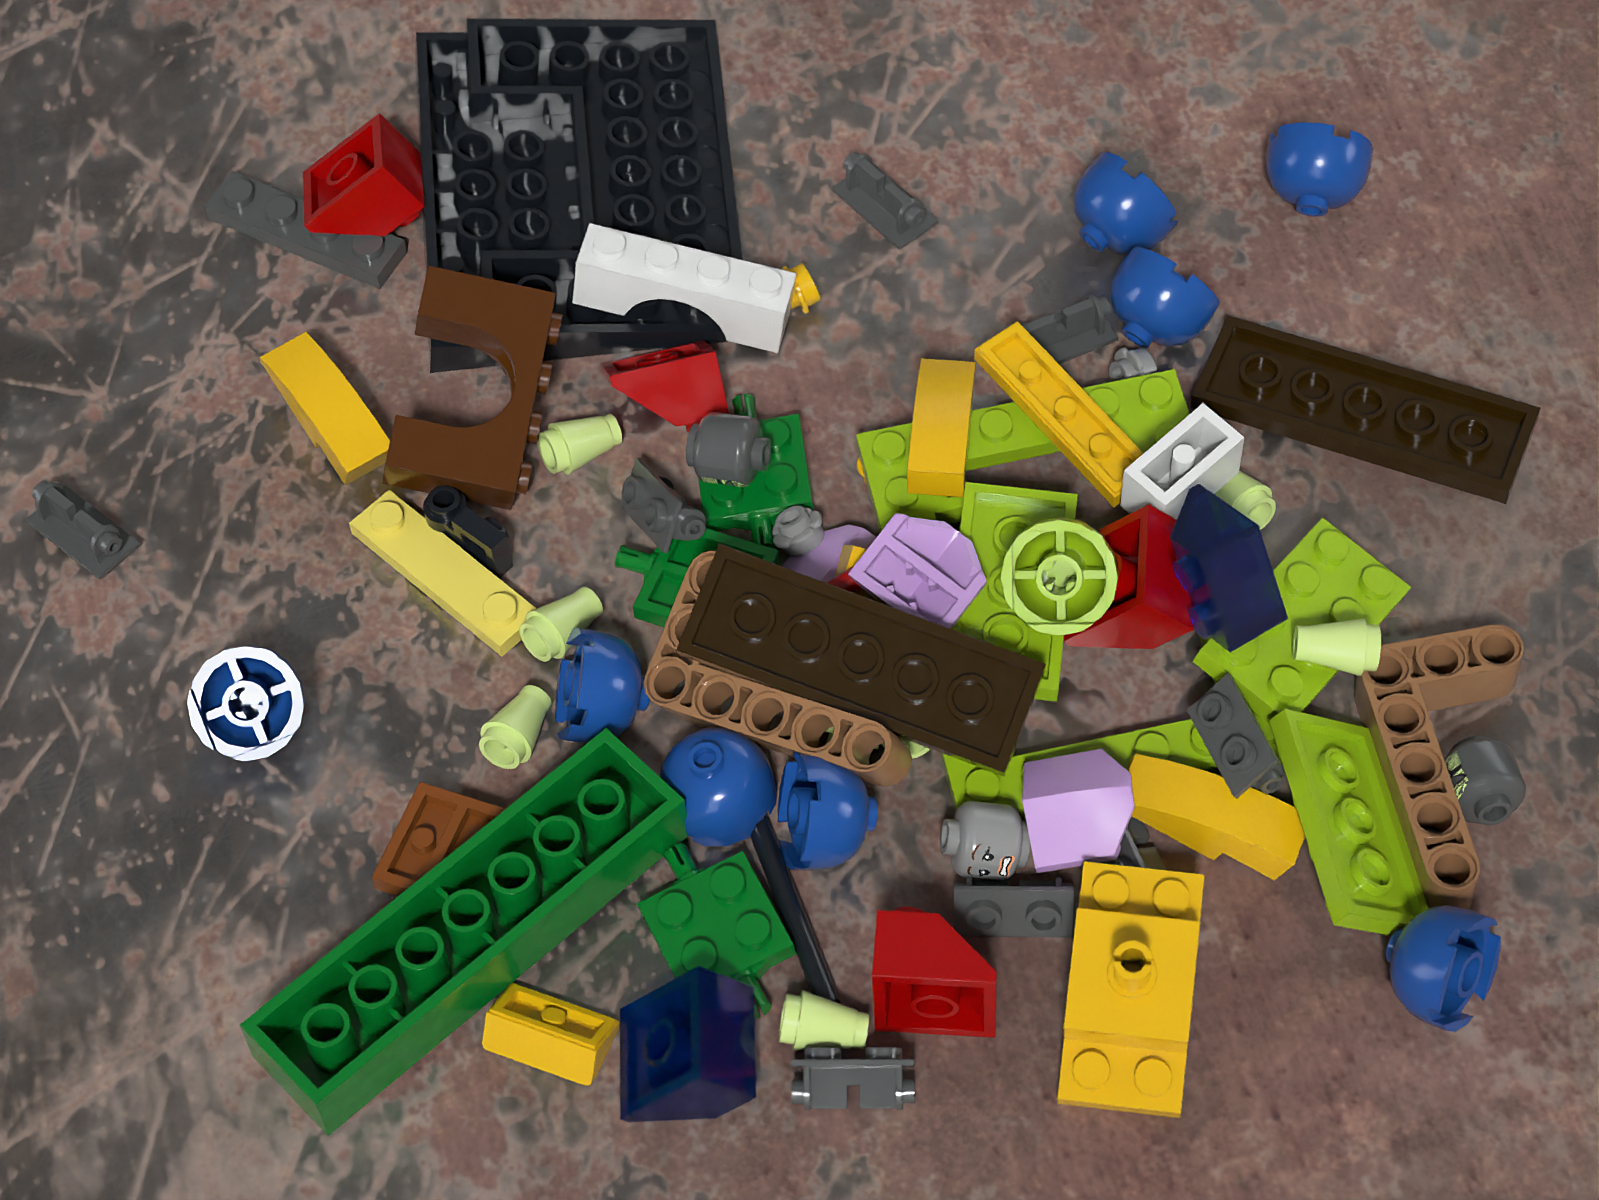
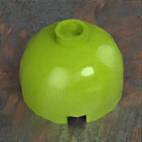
(1059, 576)

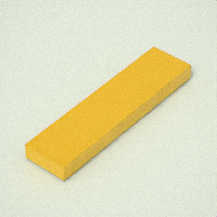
(1059, 408)

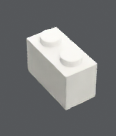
(1194, 452)

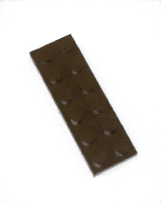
(1366, 408)
(862, 658)

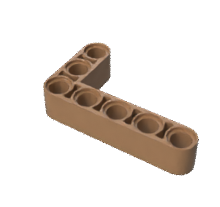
(757, 704)
(1418, 754)

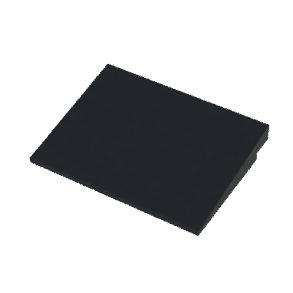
(564, 128)

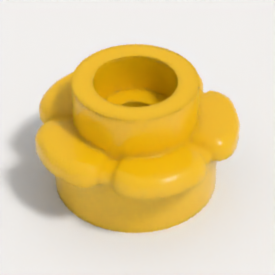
(804, 291)

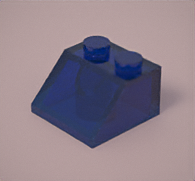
(1224, 571)
(688, 1049)

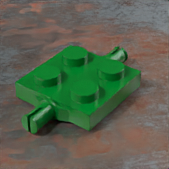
(772, 491)
(666, 571)
(717, 922)

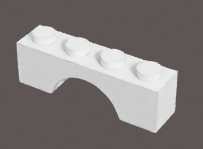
(740, 296)

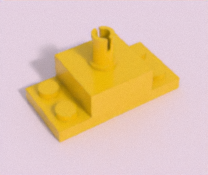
(1131, 989)

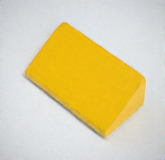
(549, 1034)

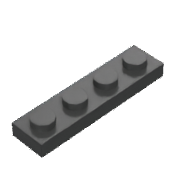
(279, 221)

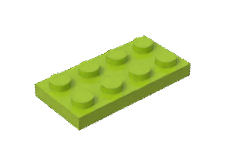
(992, 521)
(1319, 583)
(1349, 822)

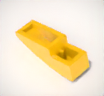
(327, 407)
(941, 428)
(1206, 817)

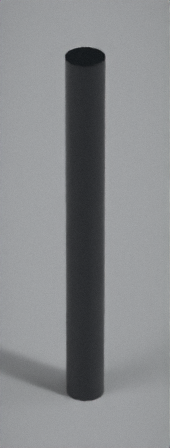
(792, 912)

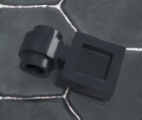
(480, 537)

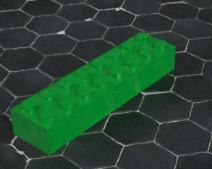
(465, 931)

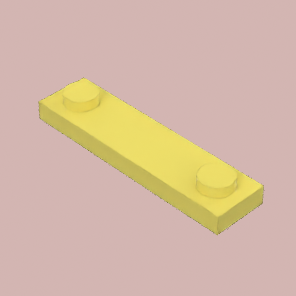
(443, 571)

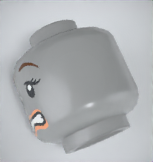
(985, 840)

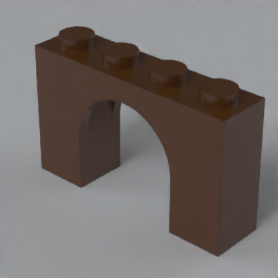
(512, 328)

